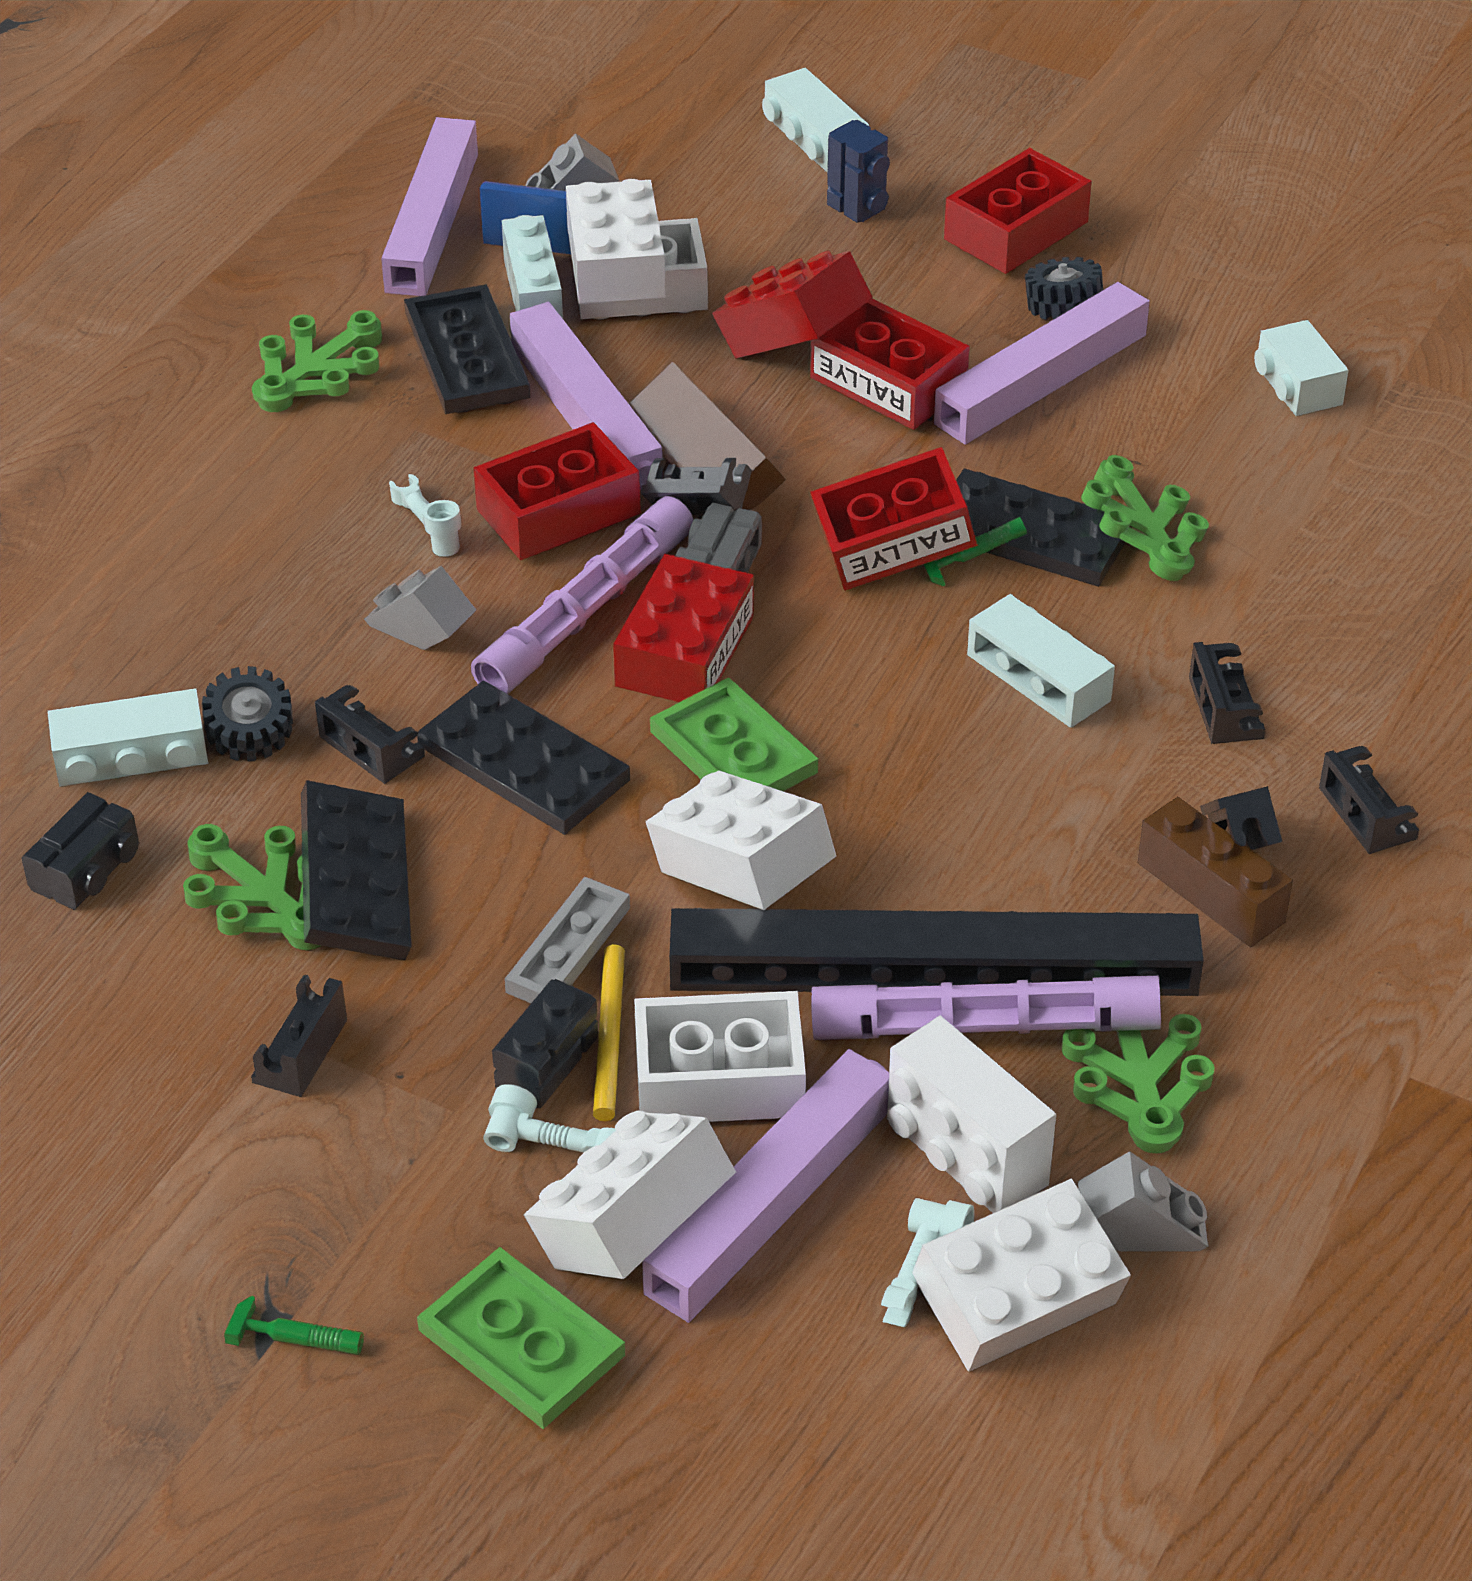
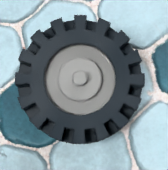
(1061, 285)
(247, 713)

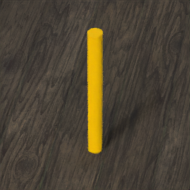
(609, 1033)

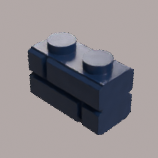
(857, 170)

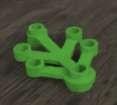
(276, 390)
(1168, 556)
(210, 851)
(1151, 1121)

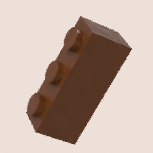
(1214, 872)

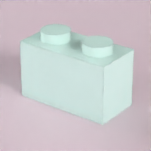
(1301, 367)

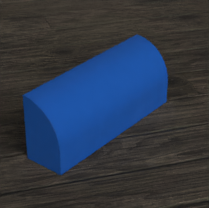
(509, 201)

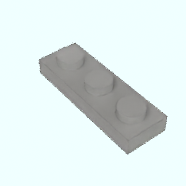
(569, 939)

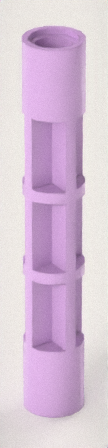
(566, 610)
(1018, 1006)

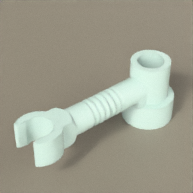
(439, 517)
(512, 1119)
(929, 1222)

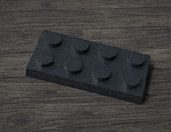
(466, 349)
(1060, 531)
(524, 757)
(355, 871)

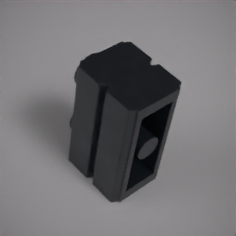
(81, 851)
(547, 1040)

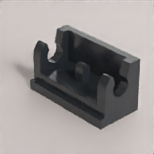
(698, 485)
(1224, 695)
(366, 737)
(1364, 802)
(1248, 816)
(302, 1039)

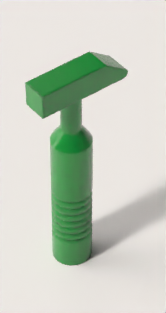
(985, 543)
(291, 1331)

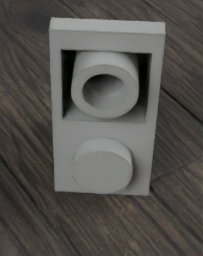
(573, 165)
(421, 609)
(1144, 1207)

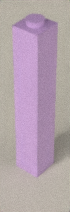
(429, 207)
(1040, 363)
(579, 384)
(767, 1186)

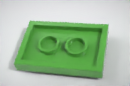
(733, 735)
(521, 1337)

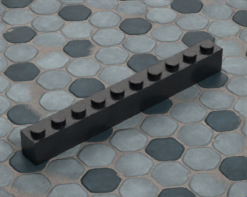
(926, 948)

